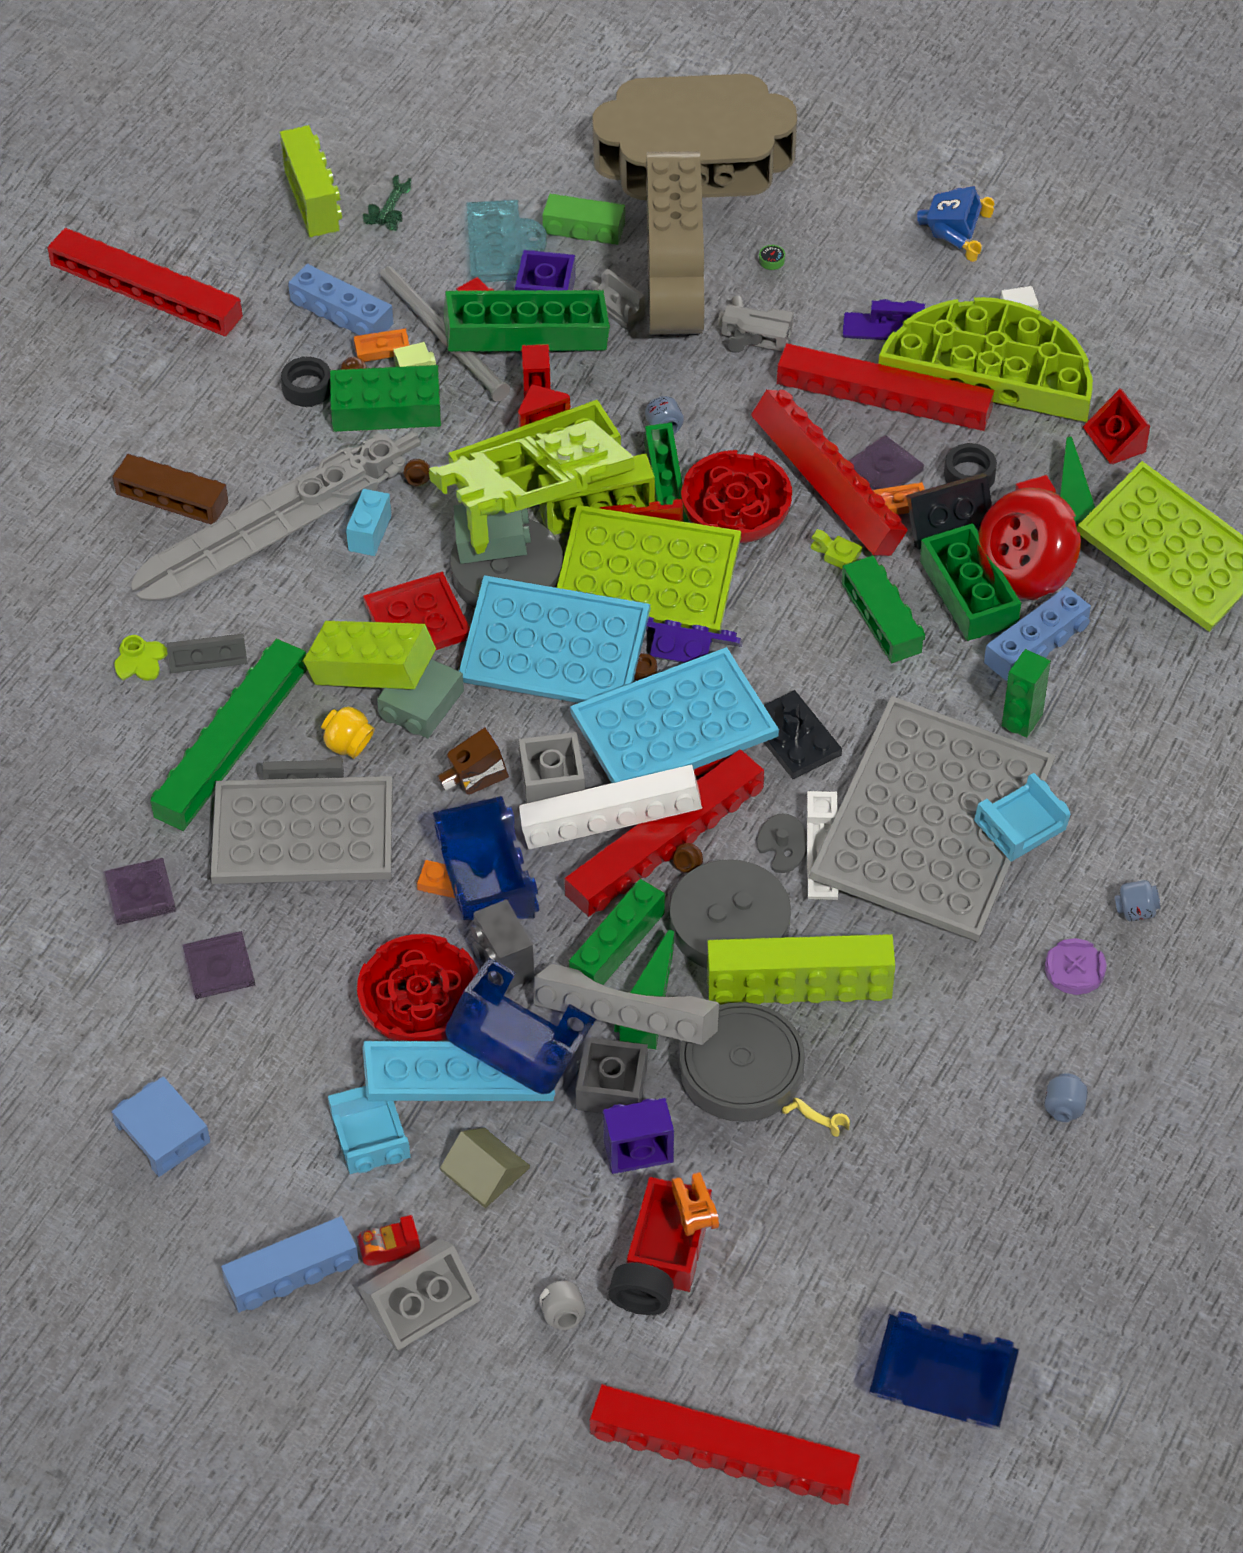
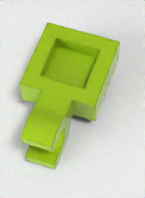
(836, 552)

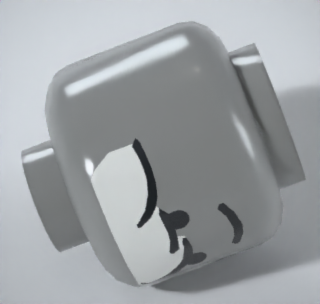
(562, 1305)

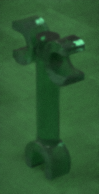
(387, 215)

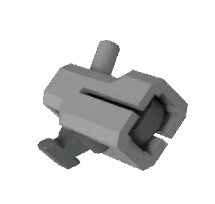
(755, 327)

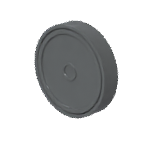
(539, 566)
(727, 903)
(746, 1066)

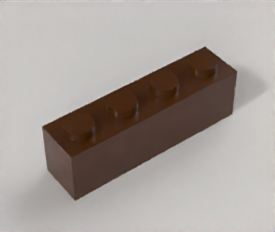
(170, 489)

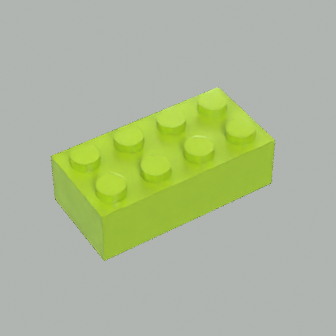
(310, 181)
(627, 488)
(370, 654)

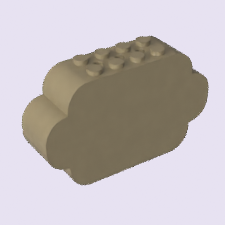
(727, 117)
(675, 243)

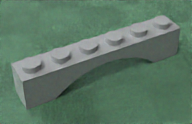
(674, 1017)

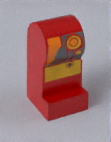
(389, 1242)

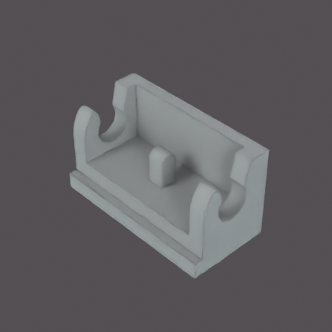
(622, 300)

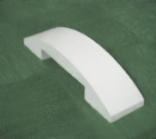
(820, 816)

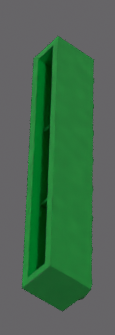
(228, 734)

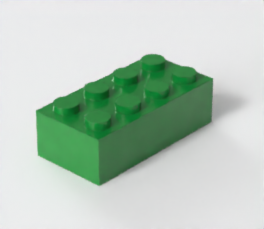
(385, 398)
(959, 579)

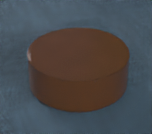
(646, 666)

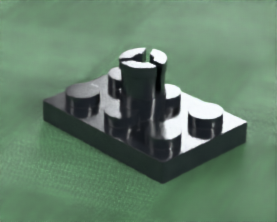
(949, 507)
(802, 738)

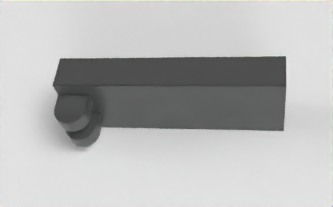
(207, 653)
(304, 769)

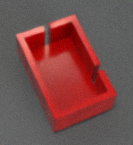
(660, 1236)

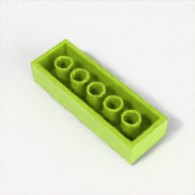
(524, 468)
(801, 969)

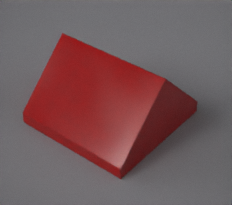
(541, 403)
(1119, 429)

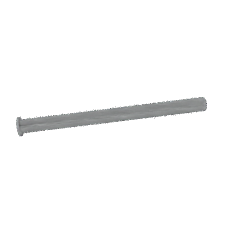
(498, 389)

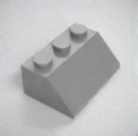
(419, 1293)

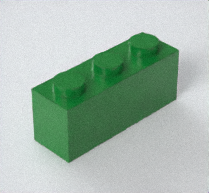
(1025, 693)

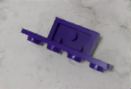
(881, 322)
(685, 644)

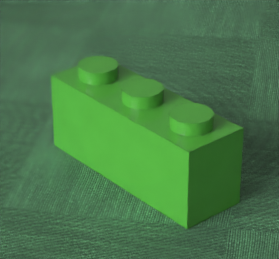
(584, 219)

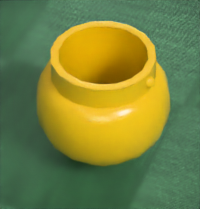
(347, 731)

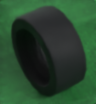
(305, 367)
(969, 453)
(641, 1289)

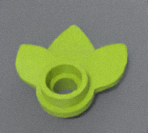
(139, 658)

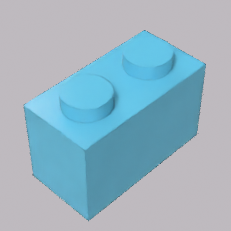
(368, 522)

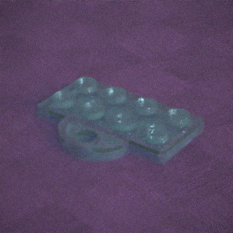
(499, 239)

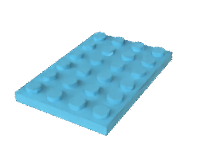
(552, 640)
(675, 719)

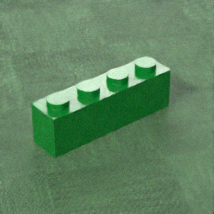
(883, 609)
(620, 932)

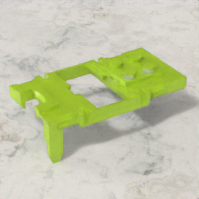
(572, 456)

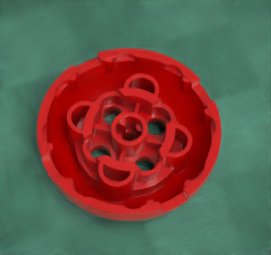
(752, 490)
(1051, 552)
(414, 961)

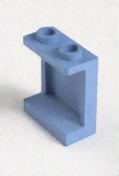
(161, 1125)

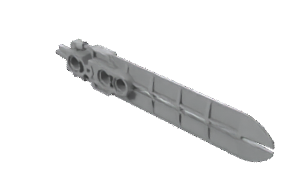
(272, 517)

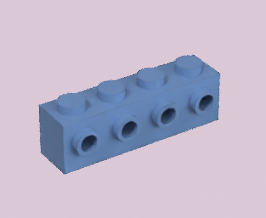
(339, 302)
(1039, 631)
(290, 1264)

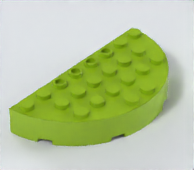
(998, 348)

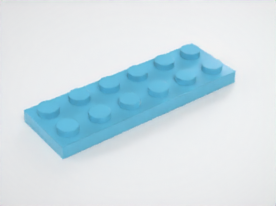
(436, 1074)

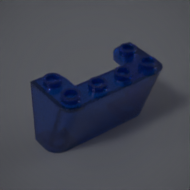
(483, 858)
(513, 1036)
(944, 1371)

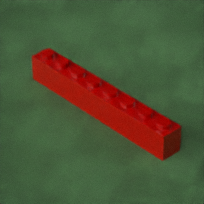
(145, 282)
(885, 387)
(829, 472)
(655, 841)
(724, 1445)

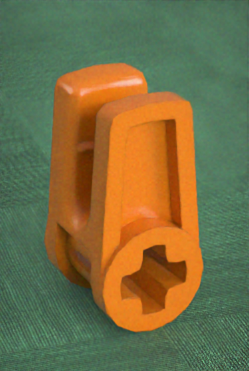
(697, 1213)

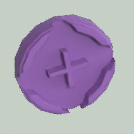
(1075, 966)

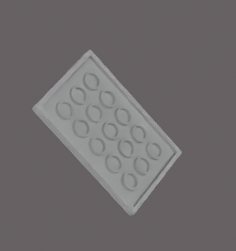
(302, 830)

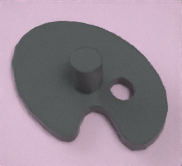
(780, 835)

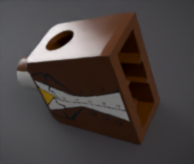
(474, 764)

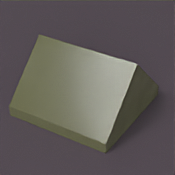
(482, 1165)

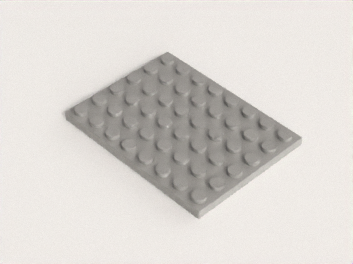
(910, 816)

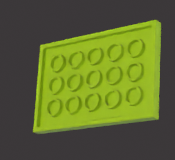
(1170, 544)
(654, 561)

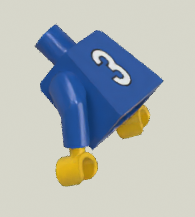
(955, 217)

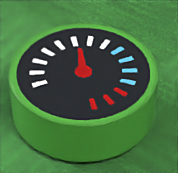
(772, 257)

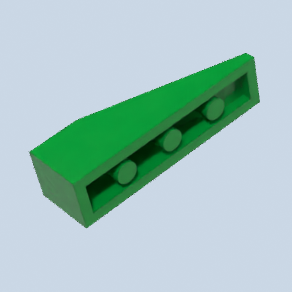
(663, 459)
(1074, 484)
(651, 983)

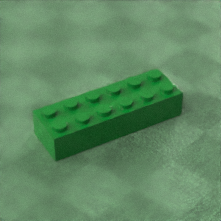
(526, 317)

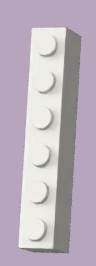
(610, 807)

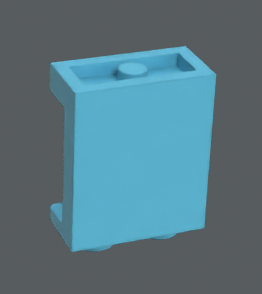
(1023, 818)
(367, 1130)

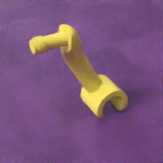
(808, 1112)

